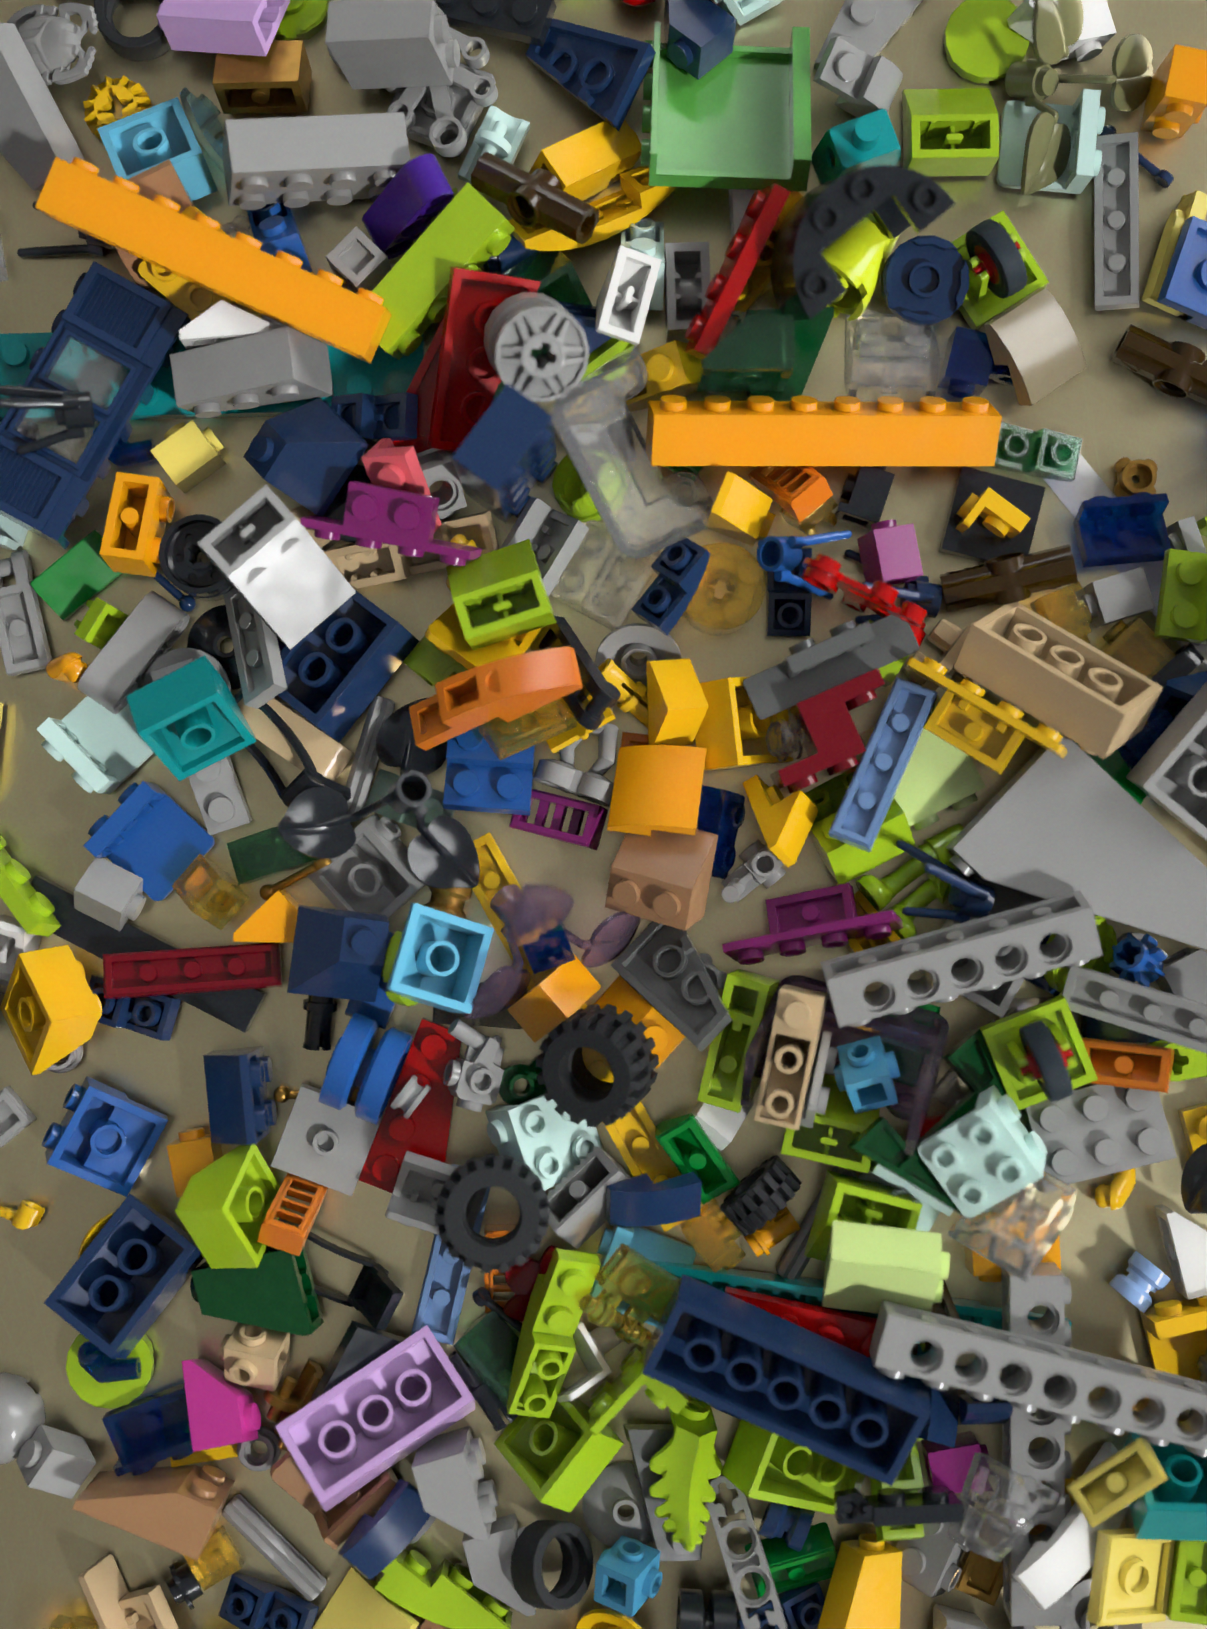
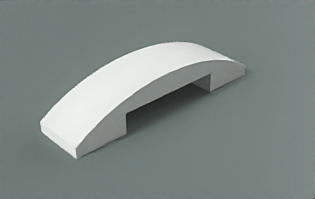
(1061, 1562)

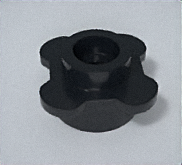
(184, 1585)

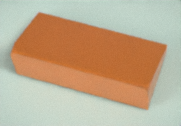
(1130, 1064)

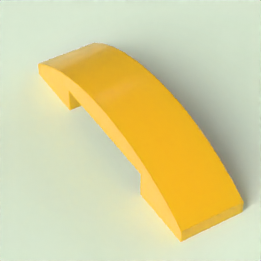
(615, 214)

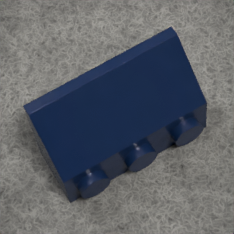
(344, 664)
(125, 1278)

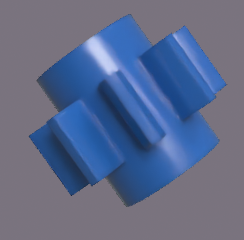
(1138, 959)

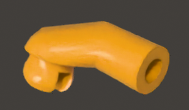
(66, 667)

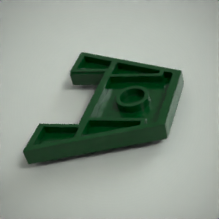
(886, 1148)

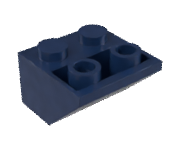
(239, 1095)

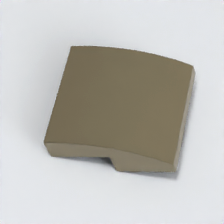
(1035, 345)

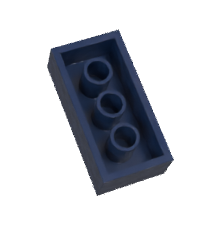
(507, 454)

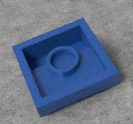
(1187, 274)
(483, 782)
(103, 1136)

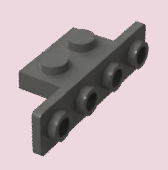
(829, 663)

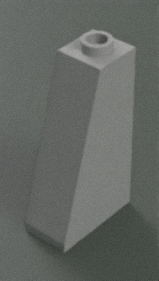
(29, 118)

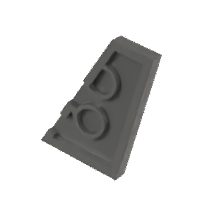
(674, 980)
(644, 1443)

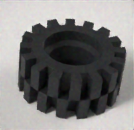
(760, 1195)

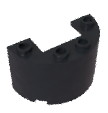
(894, 196)

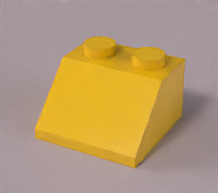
(732, 728)
(49, 1006)

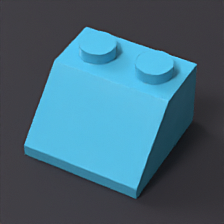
(154, 137)
(440, 959)

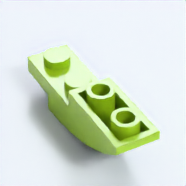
(548, 1332)
(442, 1595)

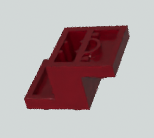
(829, 731)

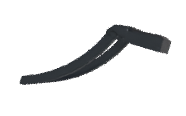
(307, 778)
(373, 1291)

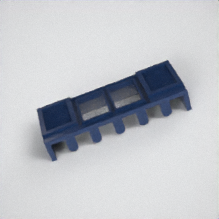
(104, 344)

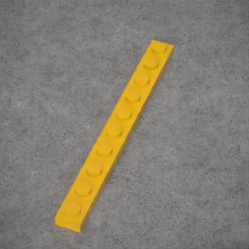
(636, 1131)

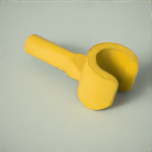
(26, 1216)

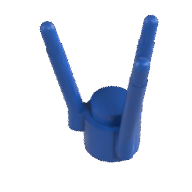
(783, 554)

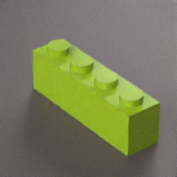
(418, 284)

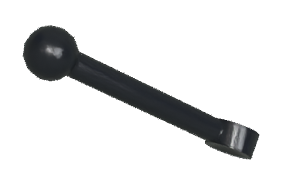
(482, 1297)

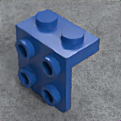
(149, 838)

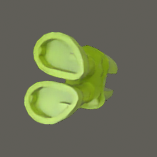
(883, 890)

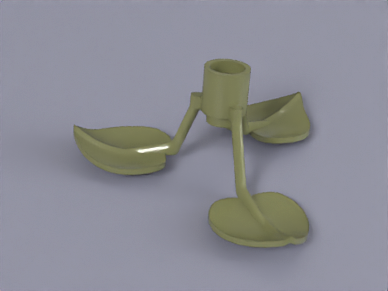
(1055, 28)

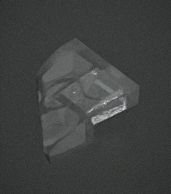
(997, 1507)

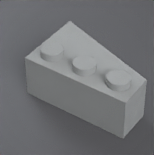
(251, 372)

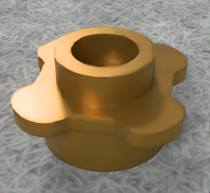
(1143, 469)

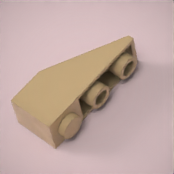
(790, 1056)

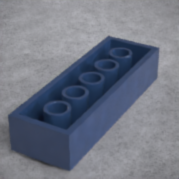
(786, 1380)

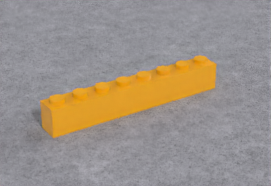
(213, 259)
(821, 432)

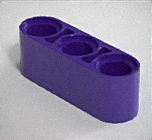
(408, 205)

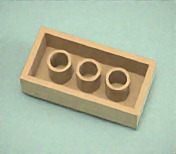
(1057, 678)

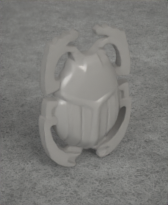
(56, 40)

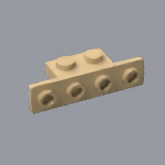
(116, 1606)

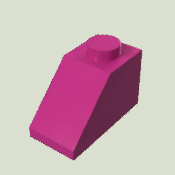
(217, 1409)

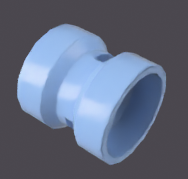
(1139, 1282)

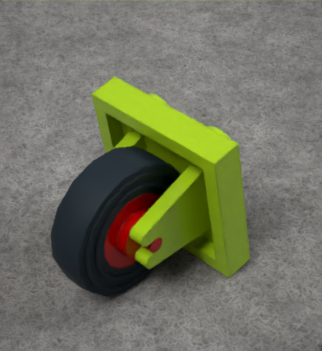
(999, 269)
(1039, 1053)

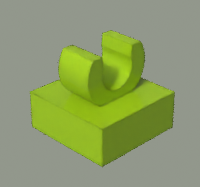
(99, 623)

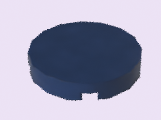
(924, 280)

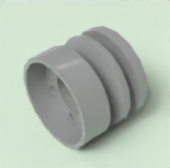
(523, 325)

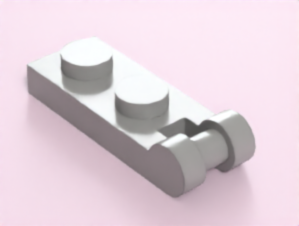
(21, 622)

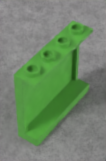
(734, 125)

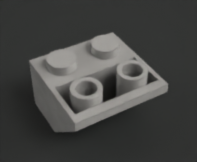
(454, 1483)

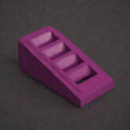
(592, 830)

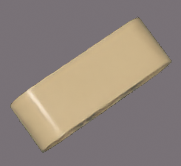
(326, 753)

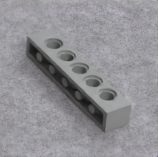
(977, 939)

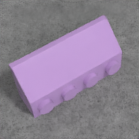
(376, 1417)

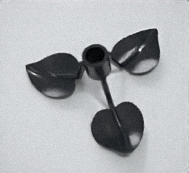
(439, 857)

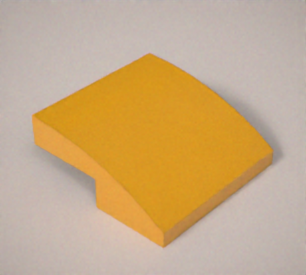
(657, 789)

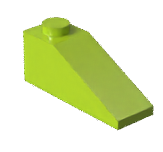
(746, 1000)

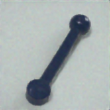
(1161, 176)
(186, 602)

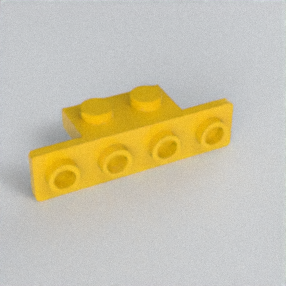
(977, 726)

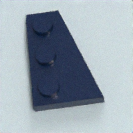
(594, 67)

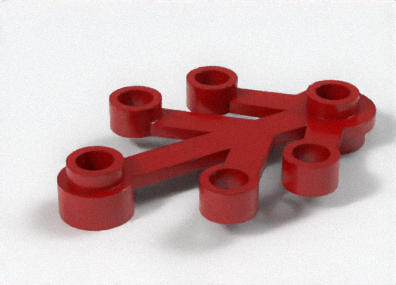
(825, 575)

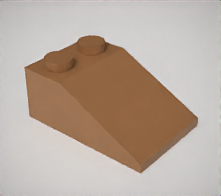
(163, 1505)

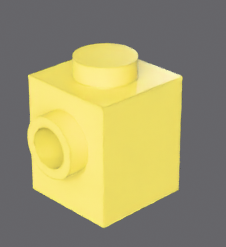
(189, 454)

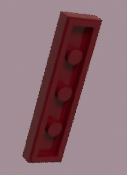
(192, 970)

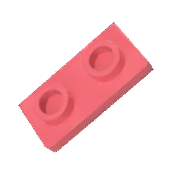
(396, 469)

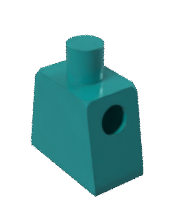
(857, 145)

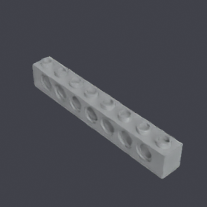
(903, 1326)
(1051, 1461)

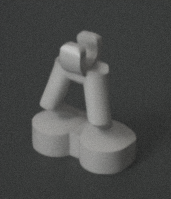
(586, 785)

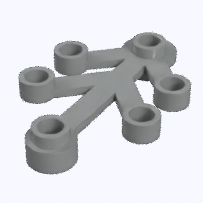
(446, 125)

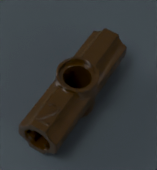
(534, 198)
(1174, 367)
(1009, 578)

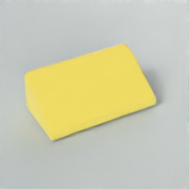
(1117, 1481)

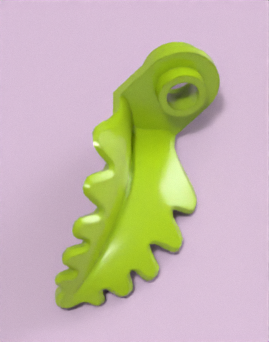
(685, 1470)

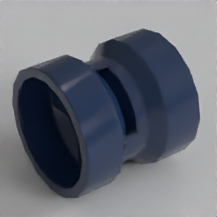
(786, 1523)

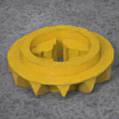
(100, 101)

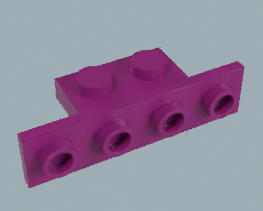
(391, 517)
(812, 919)

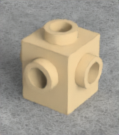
(255, 1356)

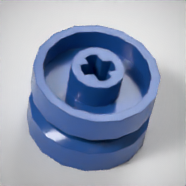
(361, 1066)

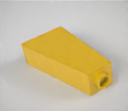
(864, 1586)

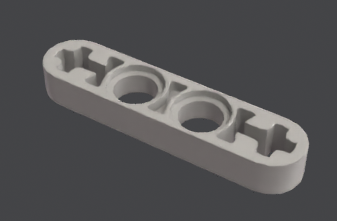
(751, 1561)

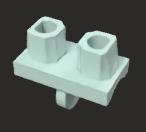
(499, 136)

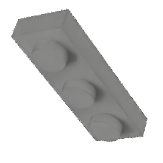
(255, 652)

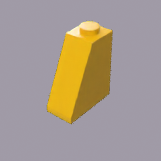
(591, 159)

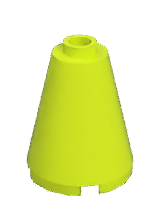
(858, 263)

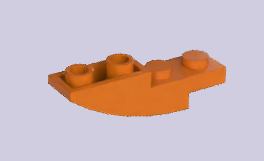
(494, 690)

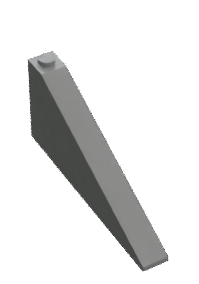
(1076, 829)

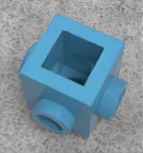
(864, 1065)
(627, 1575)

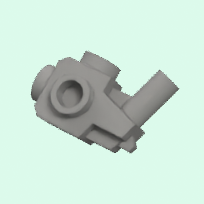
(758, 868)
(479, 1074)

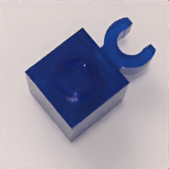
(970, 364)

